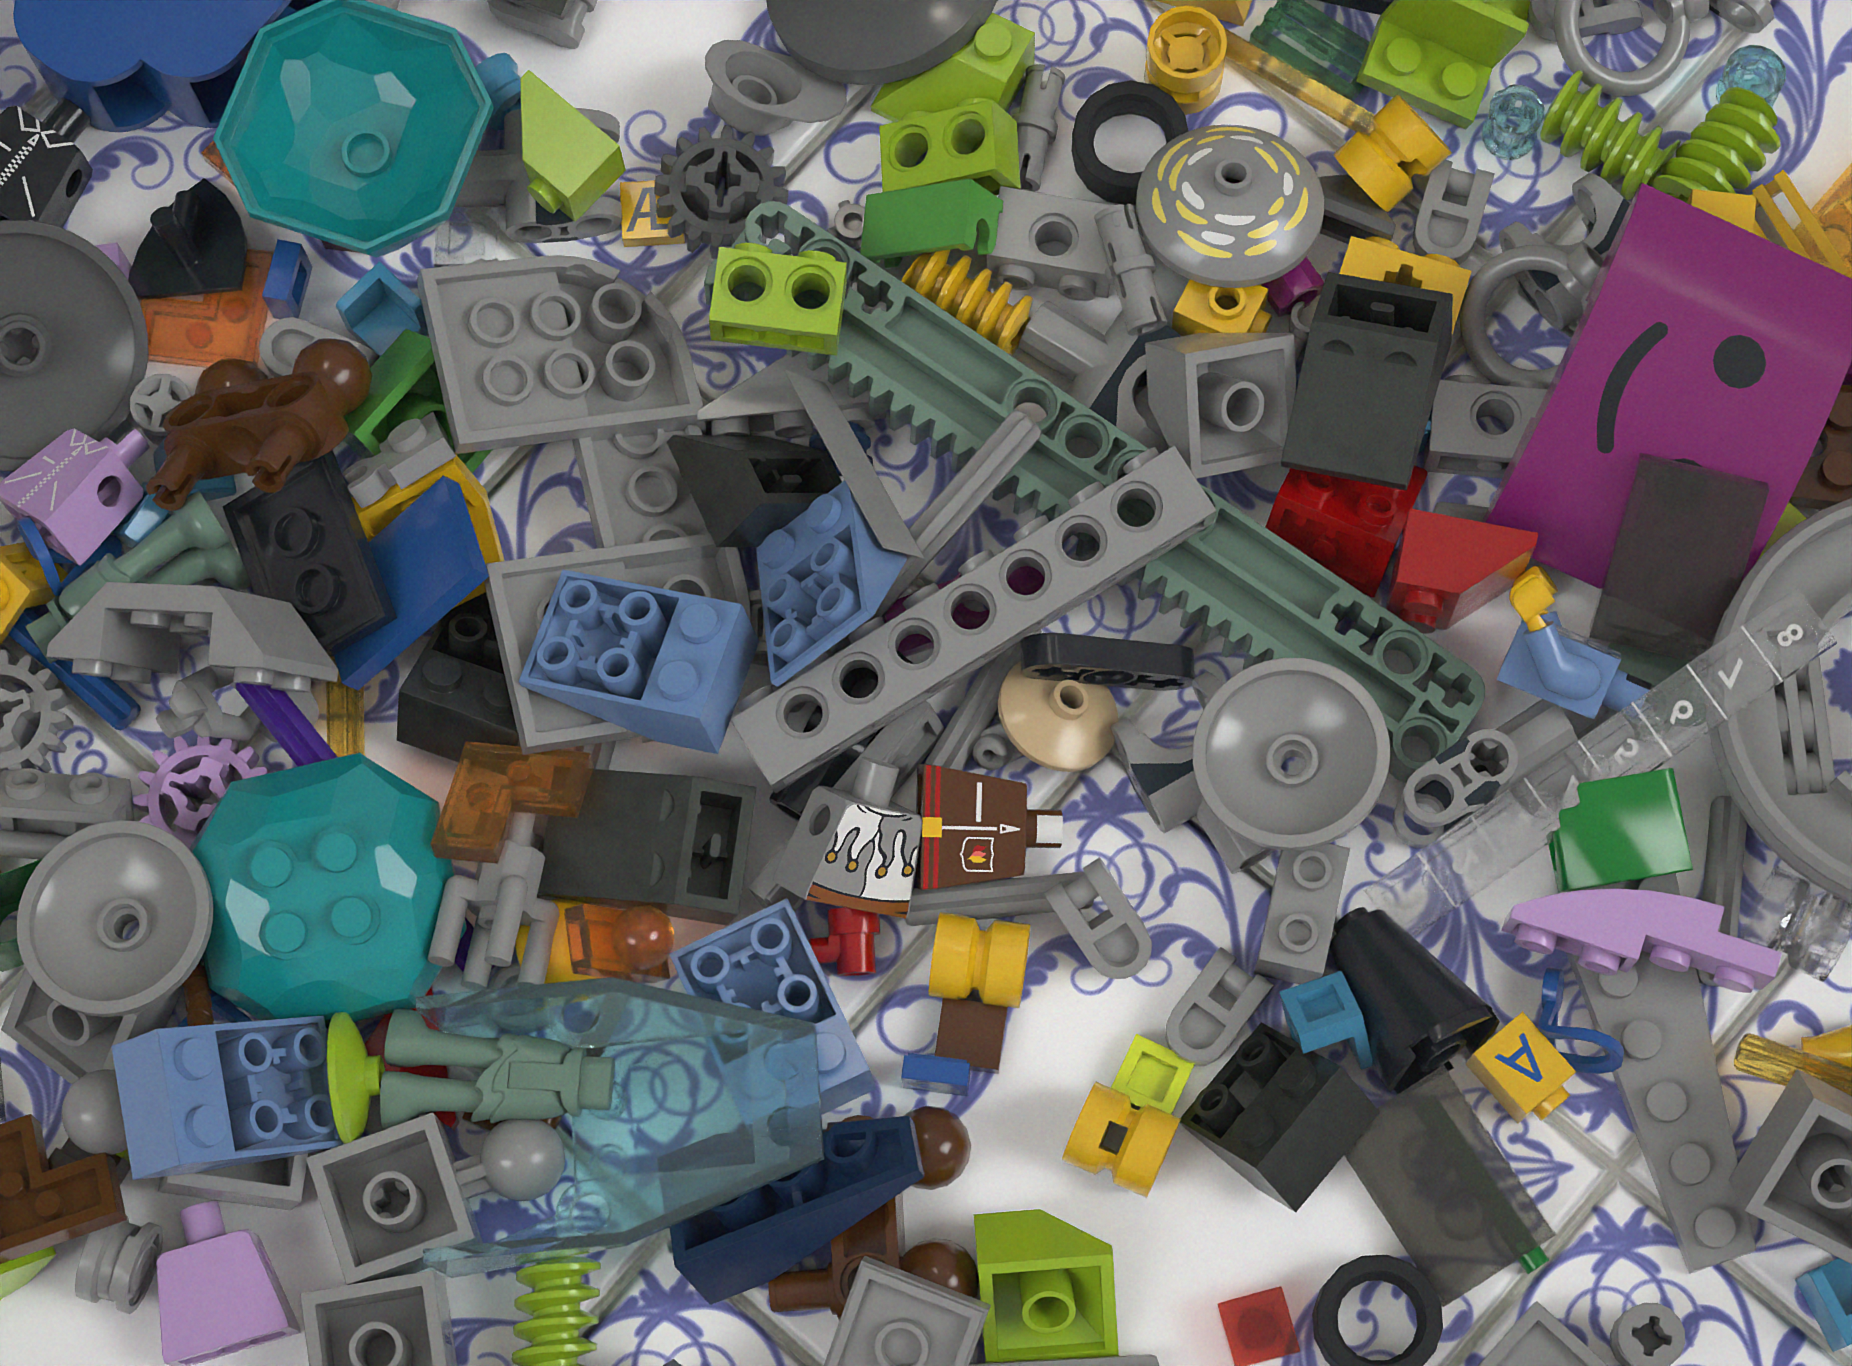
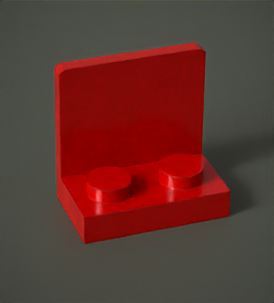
(1344, 523)

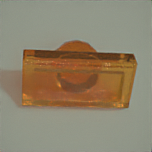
(620, 942)

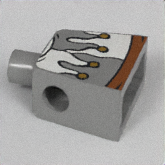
(855, 846)

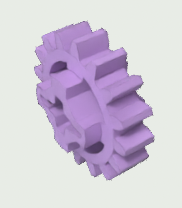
(211, 776)

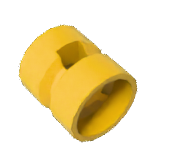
(1187, 56)
(1392, 153)
(979, 960)
(1141, 1150)

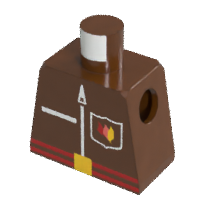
(976, 827)

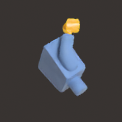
(1558, 661)

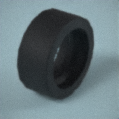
(1112, 101)
(1386, 1269)

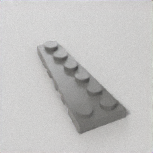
(1673, 1095)

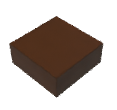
(972, 1033)

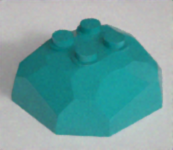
(354, 125)
(322, 891)

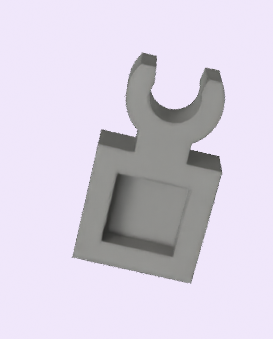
(406, 456)

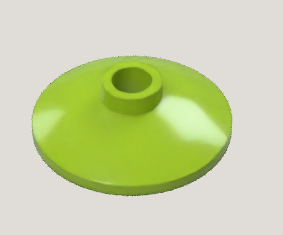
(351, 1077)

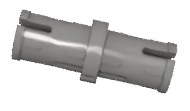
(1036, 122)
(1130, 269)

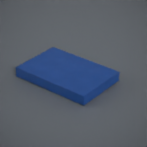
(428, 567)

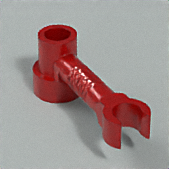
(849, 941)

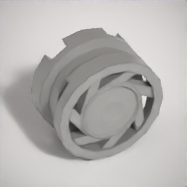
(119, 1264)

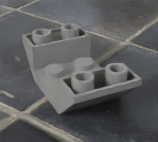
(139, 627)

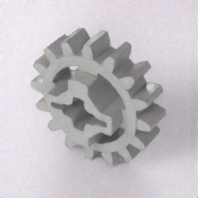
(28, 713)

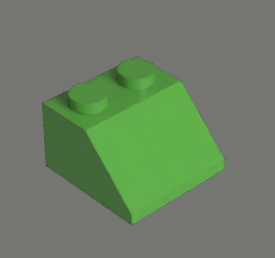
(401, 389)

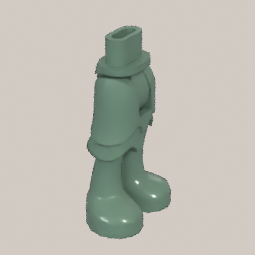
(189, 530)
(521, 1080)

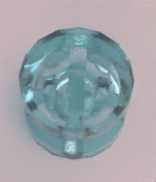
(1757, 60)

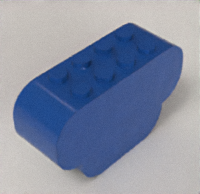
(144, 57)

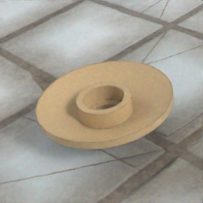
(1051, 731)

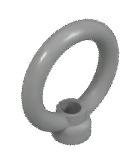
(1674, 13)
(1575, 272)

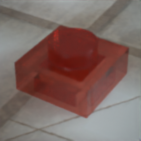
(1258, 1328)

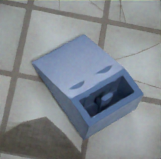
(821, 580)
(643, 658)
(772, 969)
(224, 1095)

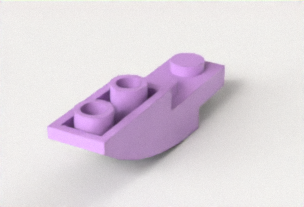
(1615, 924)

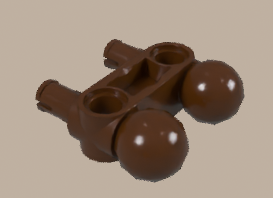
(260, 423)
(881, 1234)

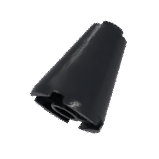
(1408, 999)

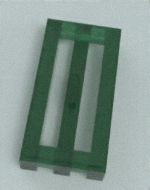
(1324, 27)

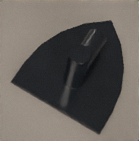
(191, 247)

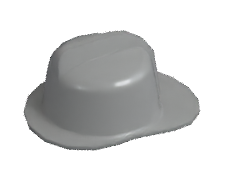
(766, 89)

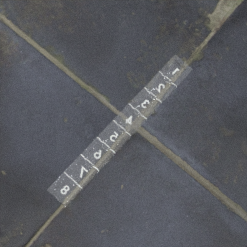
(1626, 744)

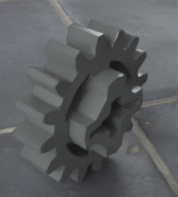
(692, 187)

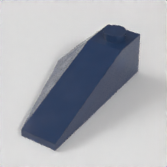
(792, 1217)

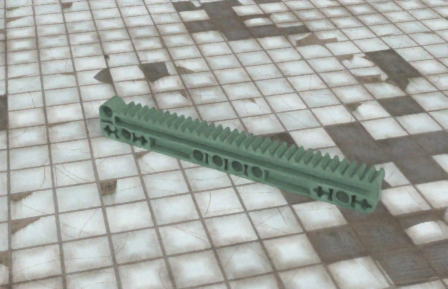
(1226, 576)

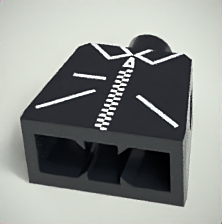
(41, 165)

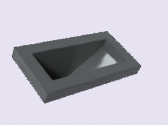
(1352, 211)

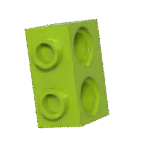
(949, 140)
(775, 317)

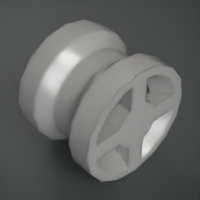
(154, 400)
(1632, 1347)

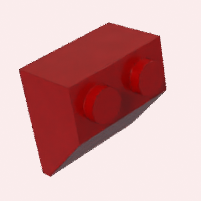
(1453, 568)

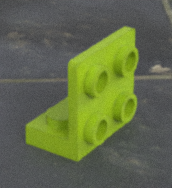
(1440, 53)

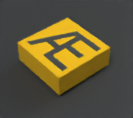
(640, 219)

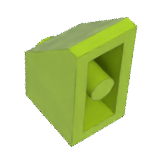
(564, 152)

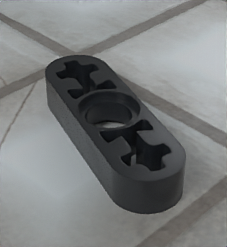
(1107, 661)

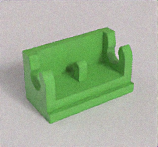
(929, 221)

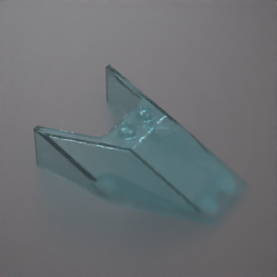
(698, 1114)

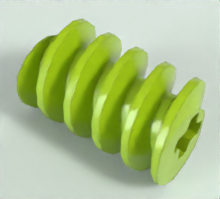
(1605, 137)
(1723, 147)
(555, 1312)

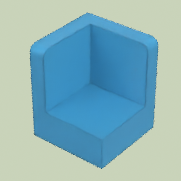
(381, 309)
(1325, 1014)
(1830, 1300)

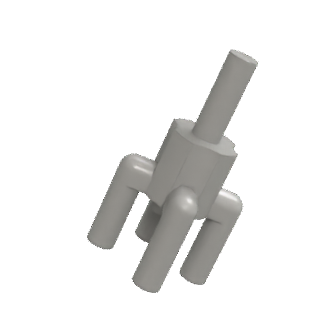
(502, 900)

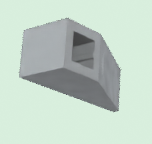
(772, 404)

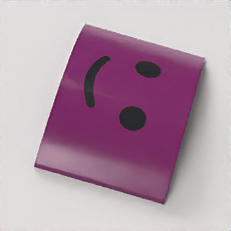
(1687, 353)

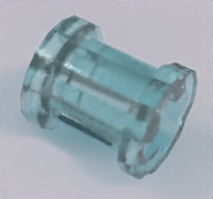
(1529, 117)

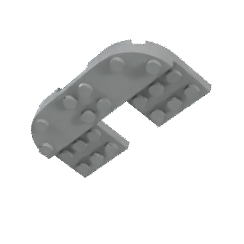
(580, 356)

